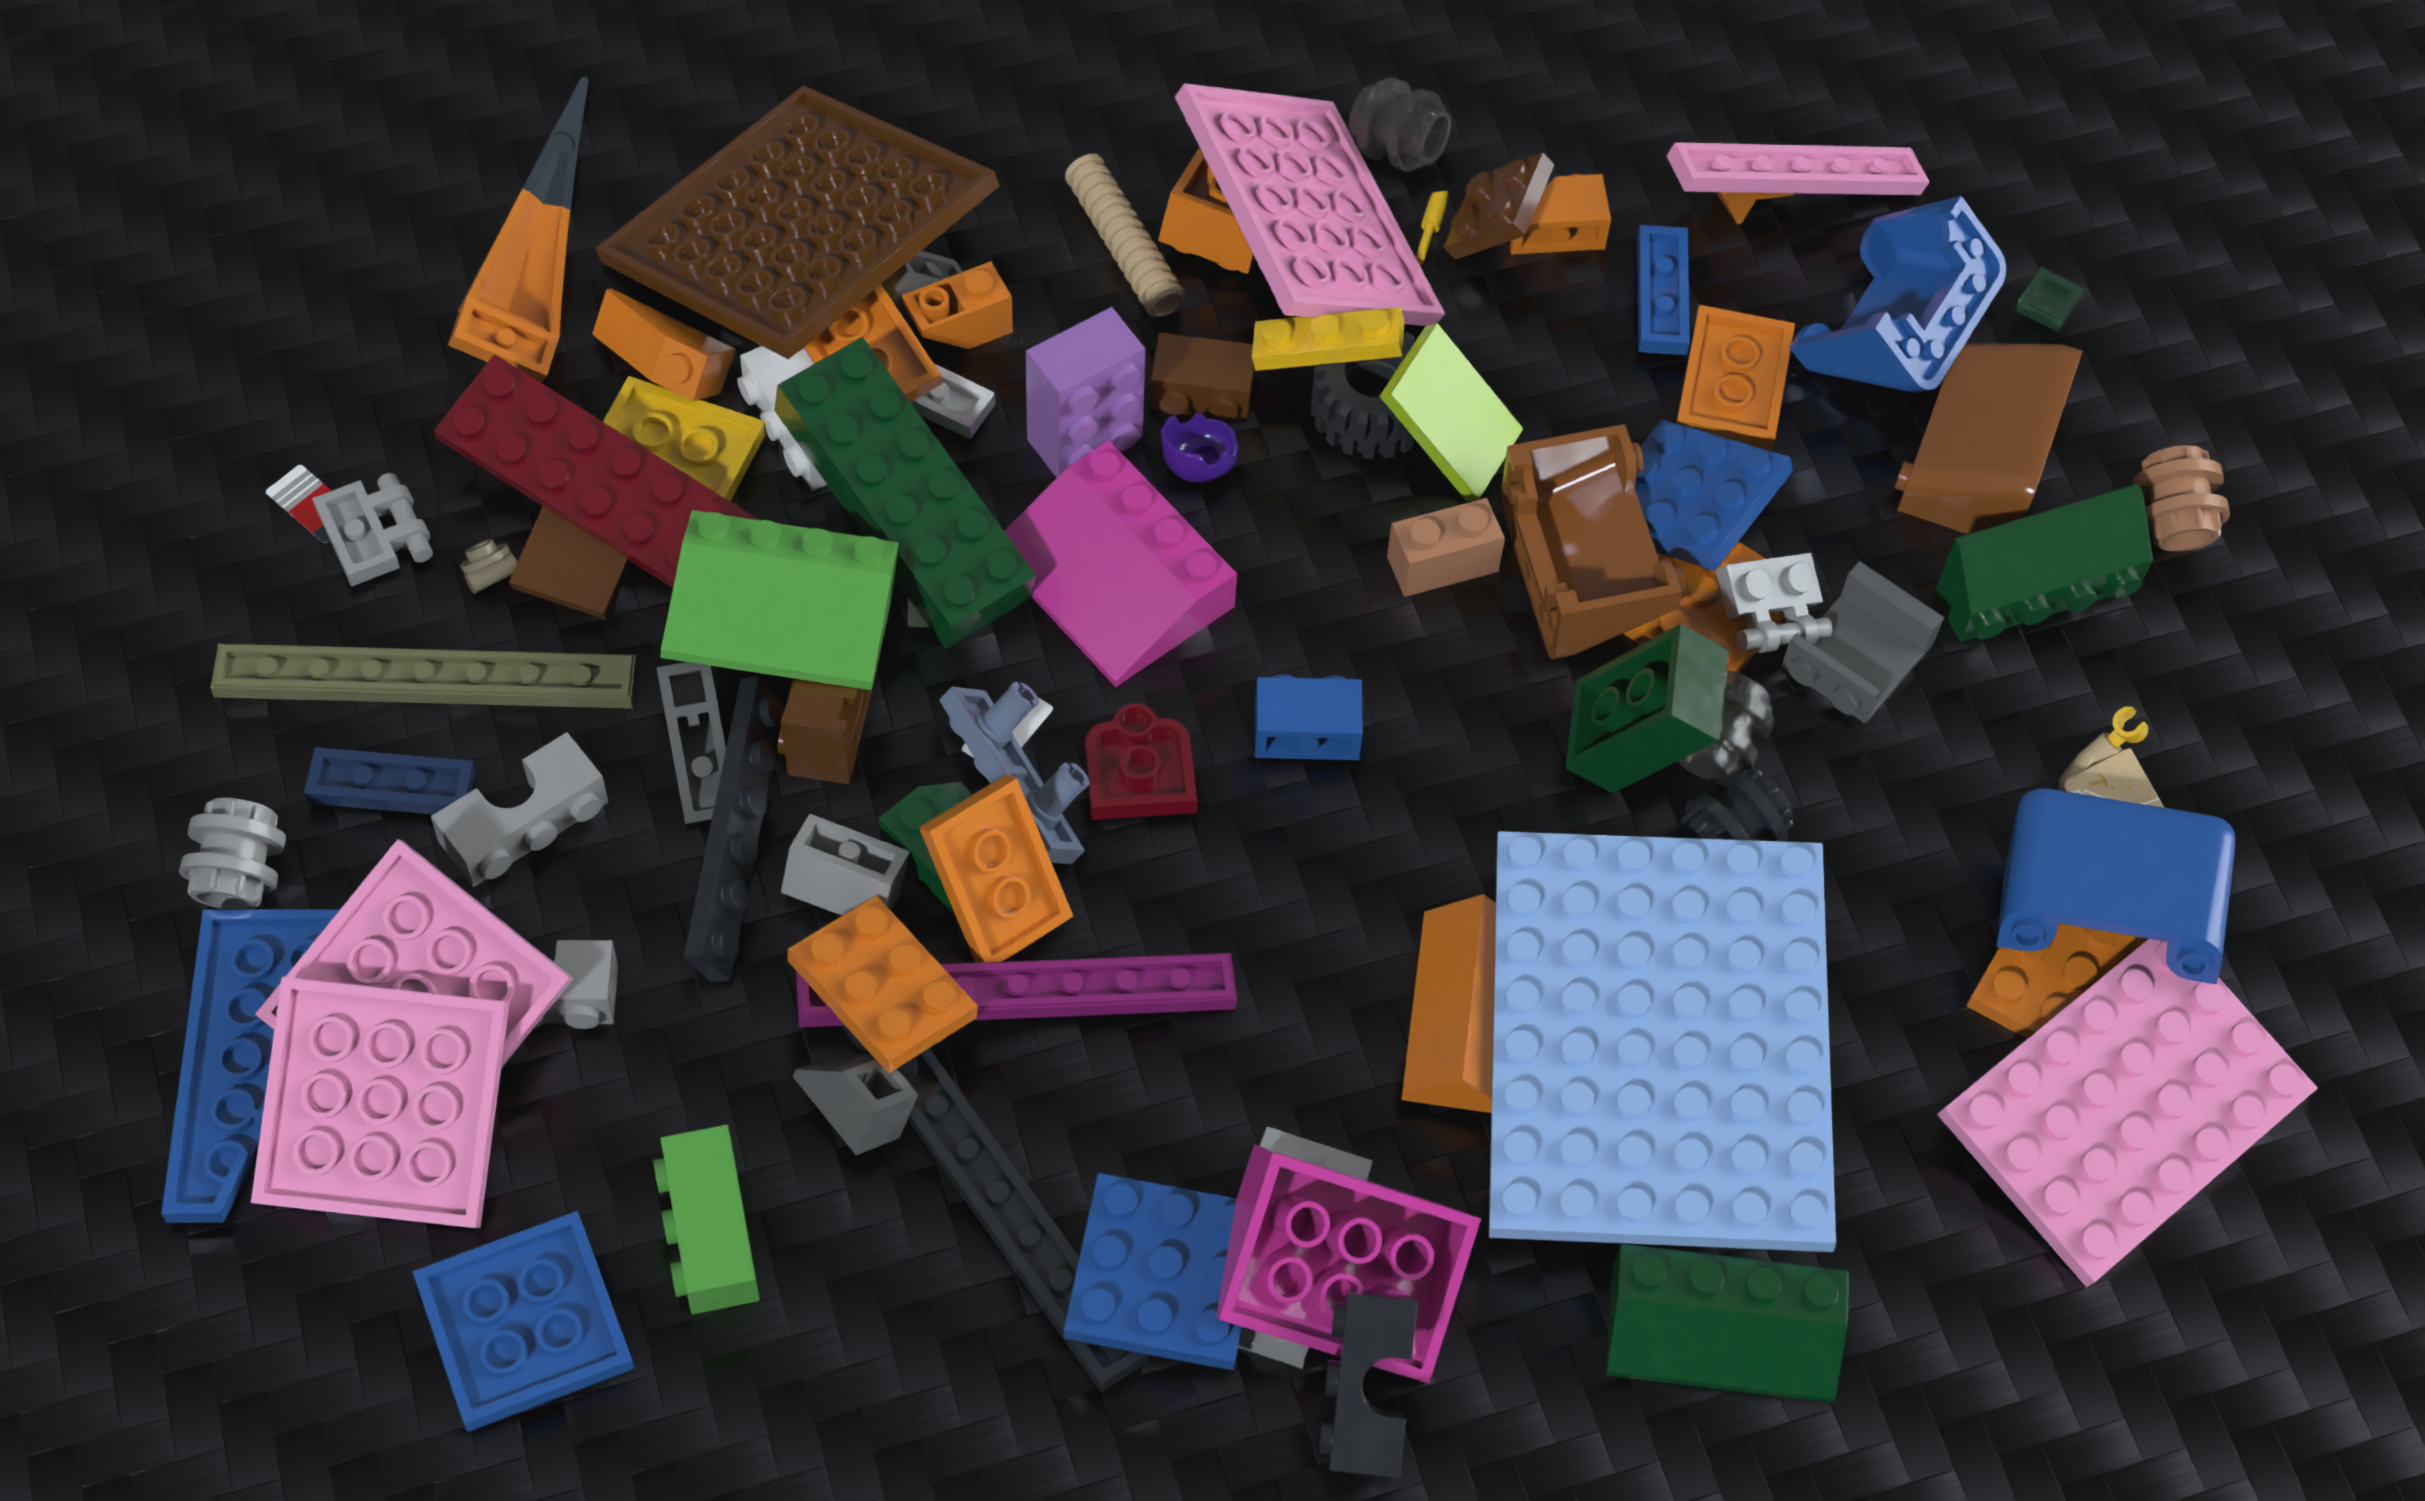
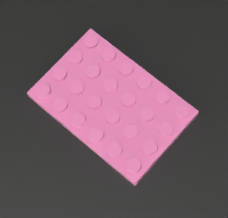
(1307, 204)
(2125, 1107)

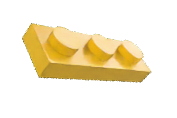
(1328, 339)

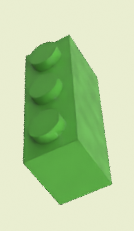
(706, 1220)

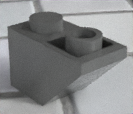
(859, 1098)

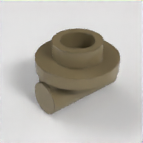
(487, 564)

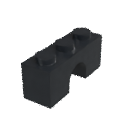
(1361, 1435)

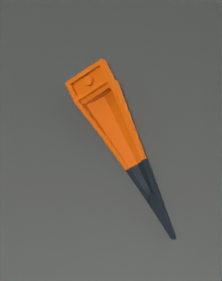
(519, 288)

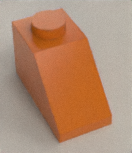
(1568, 217)

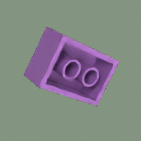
(1085, 390)

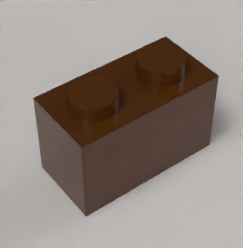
(1202, 377)

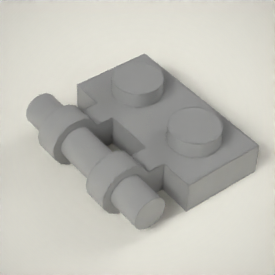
(357, 533)
(1768, 587)

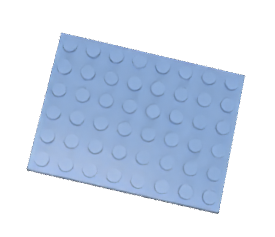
(1661, 1043)

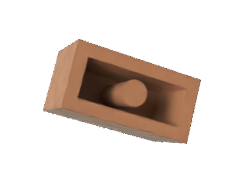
(1445, 547)

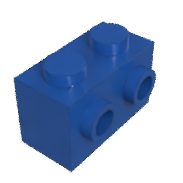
(1308, 718)

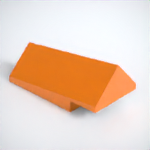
(1453, 1008)

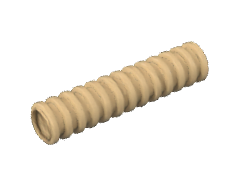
(1125, 235)

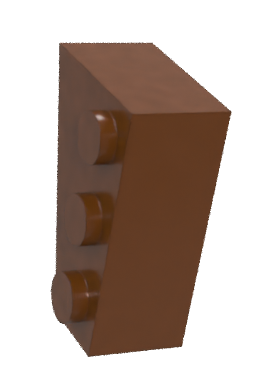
(822, 729)

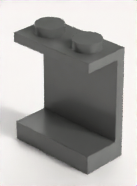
(1872, 645)

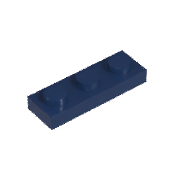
(386, 780)

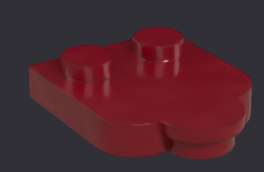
(1139, 766)

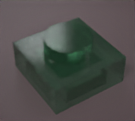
(2049, 299)

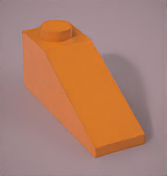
(663, 347)

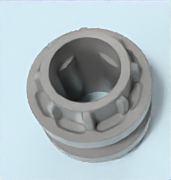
(232, 854)

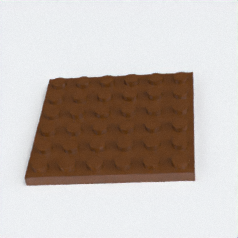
(797, 220)

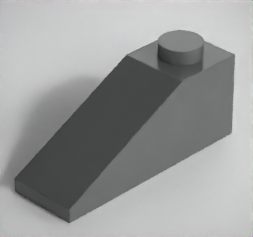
(694, 735)

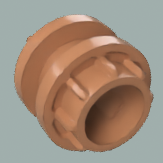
(2182, 504)

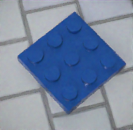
(1703, 491)
(1154, 1273)
(522, 1321)

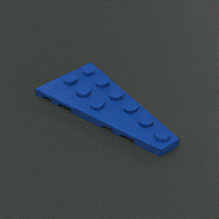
(229, 1054)

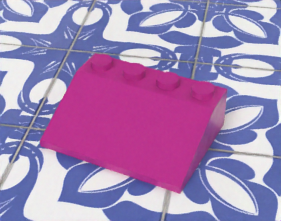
(1119, 564)
(1316, 1232)

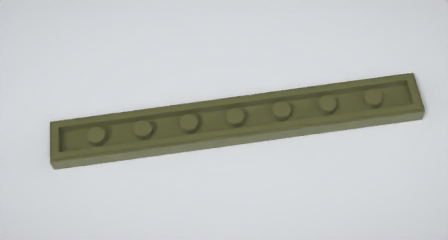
(424, 676)

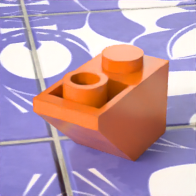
(963, 308)

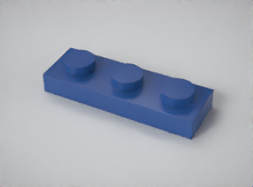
(1663, 290)

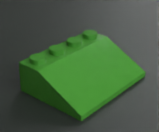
(780, 600)

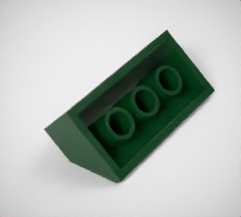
(2046, 564)
(1727, 1323)

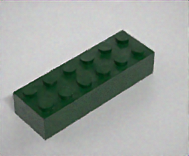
(905, 491)

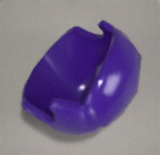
(1199, 448)

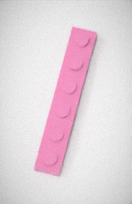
(1797, 169)

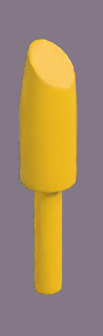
(1431, 222)

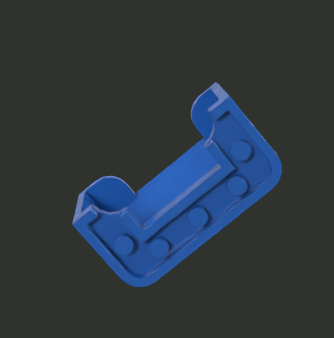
(1927, 294)
(2119, 873)

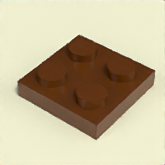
(1498, 206)

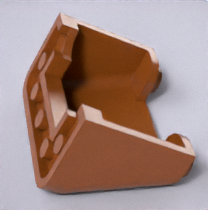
(1988, 435)
(1585, 538)

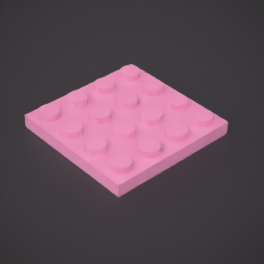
(428, 935)
(380, 1102)

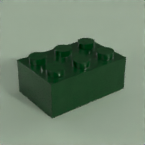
(1647, 709)

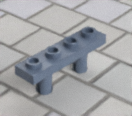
(996, 752)

